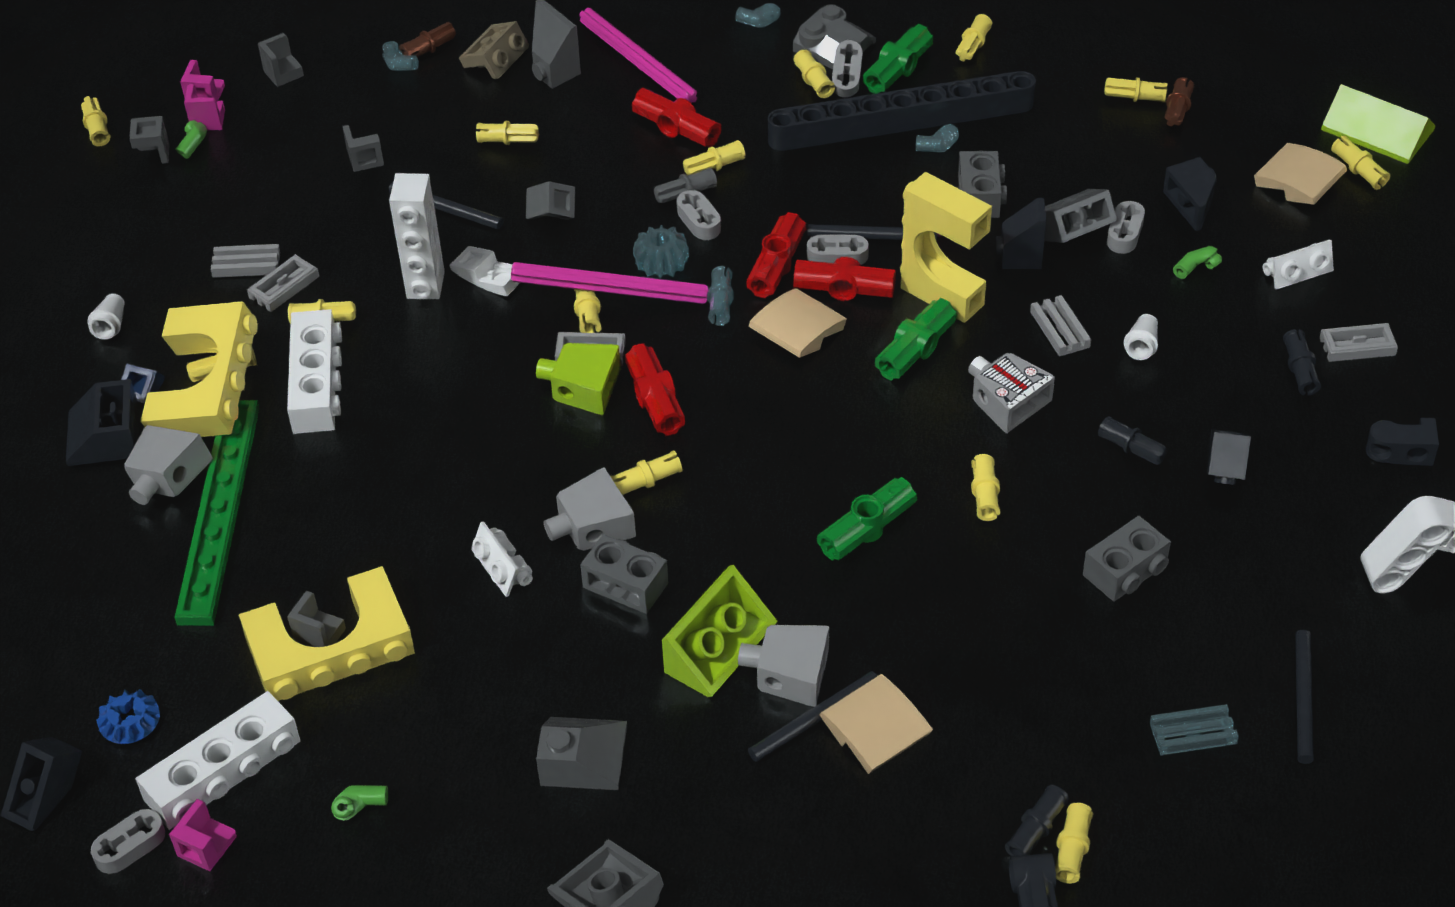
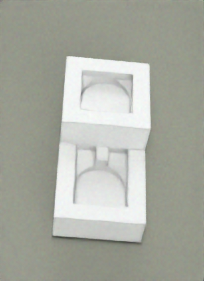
(484, 270)

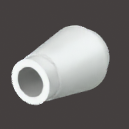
(107, 317)
(1142, 338)

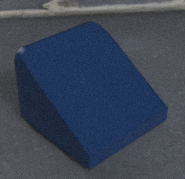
(143, 380)

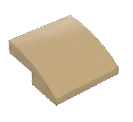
(1301, 173)
(797, 322)
(876, 722)

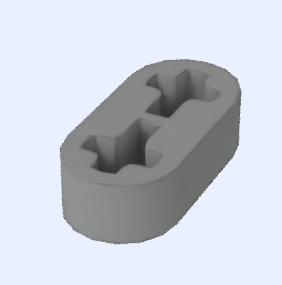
(841, 68)
(705, 212)
(1130, 228)
(836, 247)
(128, 841)

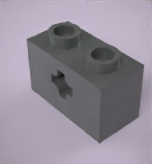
(1078, 215)

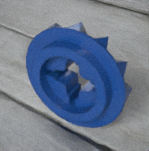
(133, 727)

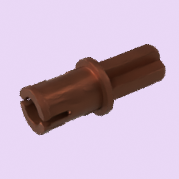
(429, 40)
(1179, 102)

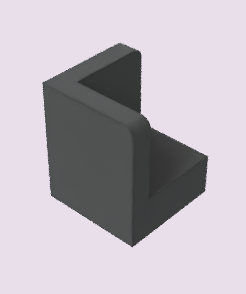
(278, 61)
(150, 134)
(363, 151)
(550, 200)
(313, 626)

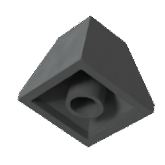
(554, 46)
(581, 753)

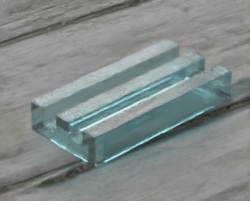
(1191, 725)

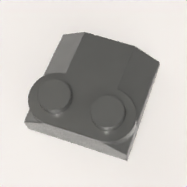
(824, 33)
(609, 880)

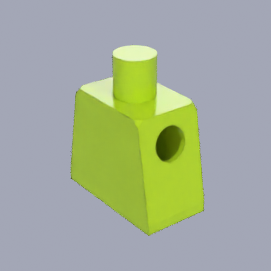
(583, 375)

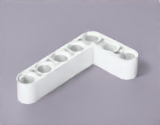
(1409, 541)

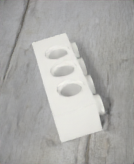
(417, 235)
(313, 371)
(219, 759)

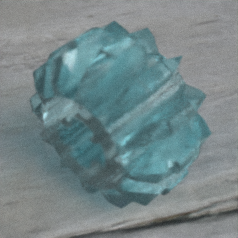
(661, 251)

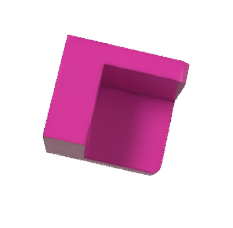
(205, 85)
(204, 109)
(200, 837)

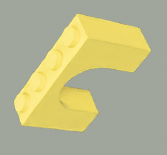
(925, 270)
(212, 403)
(294, 668)

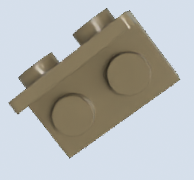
(496, 49)

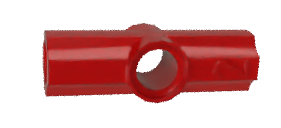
(676, 117)
(776, 255)
(844, 278)
(654, 389)

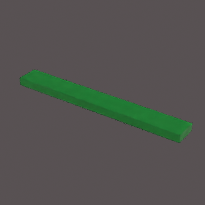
(216, 521)

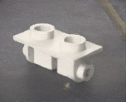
(1300, 264)
(498, 558)

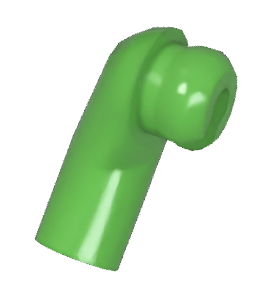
(195, 134)
(1194, 258)
(357, 797)

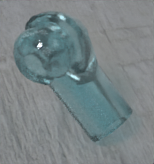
(759, 17)
(396, 60)
(940, 141)

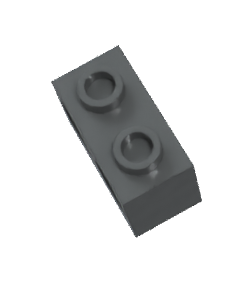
(982, 178)
(1126, 558)
(624, 573)

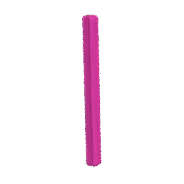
(637, 55)
(609, 283)

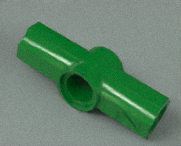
(897, 59)
(915, 339)
(866, 518)

